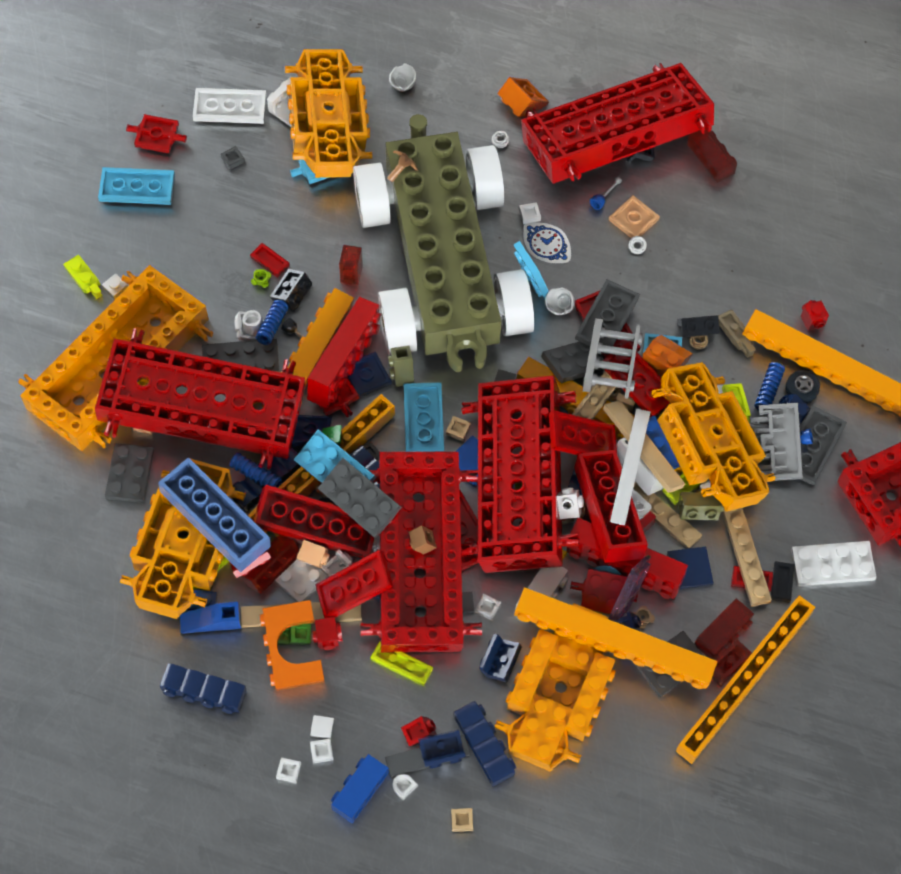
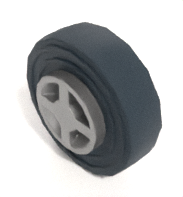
(803, 379)

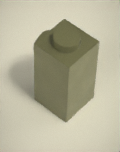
(402, 365)
(696, 507)

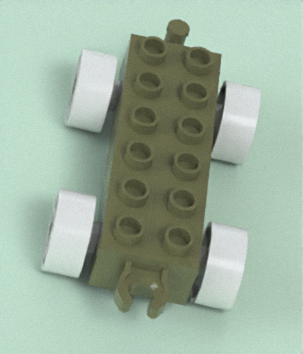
(443, 247)

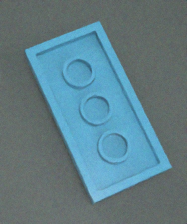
(136, 186)
(531, 270)
(423, 417)
(322, 455)

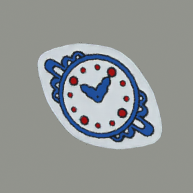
(546, 242)

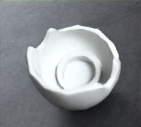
(402, 77)
(560, 301)

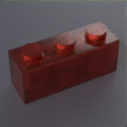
(712, 154)
(283, 554)
(724, 629)

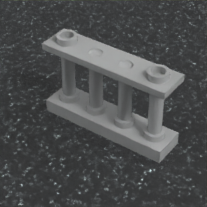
(595, 363)

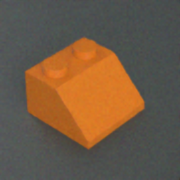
(521, 96)
(665, 354)

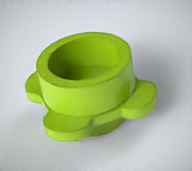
(261, 273)

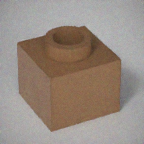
(422, 540)

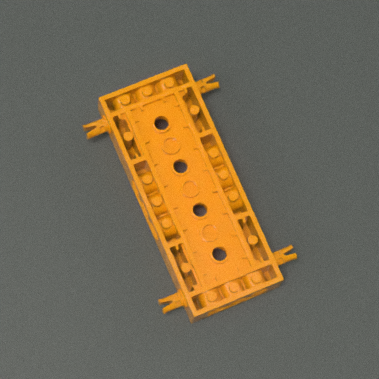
(79, 366)

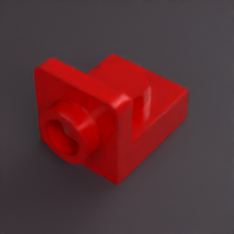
(418, 729)

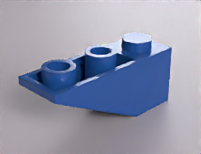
(211, 618)

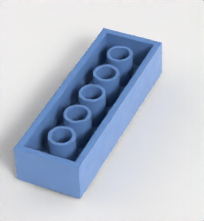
(214, 514)

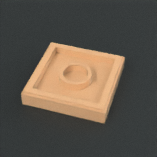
(634, 217)

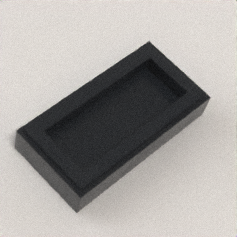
(782, 581)

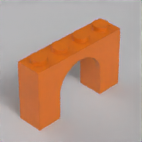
(276, 621)

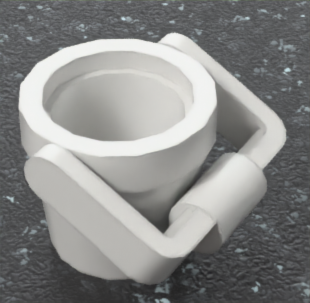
(248, 325)

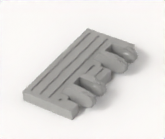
(781, 440)

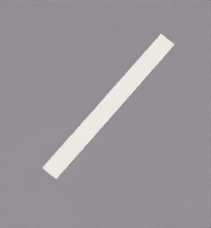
(630, 467)

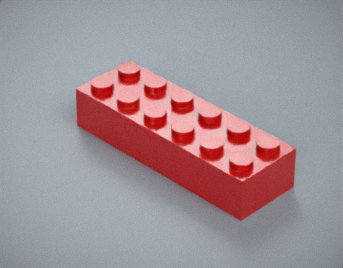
(343, 352)
(599, 481)
(311, 521)
(662, 577)

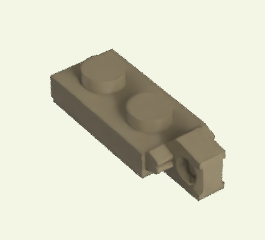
(733, 329)

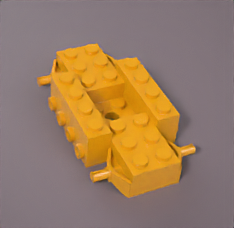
(325, 138)
(724, 458)
(172, 564)
(550, 716)

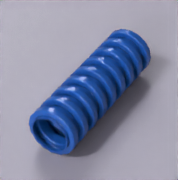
(272, 322)
(770, 384)
(253, 471)

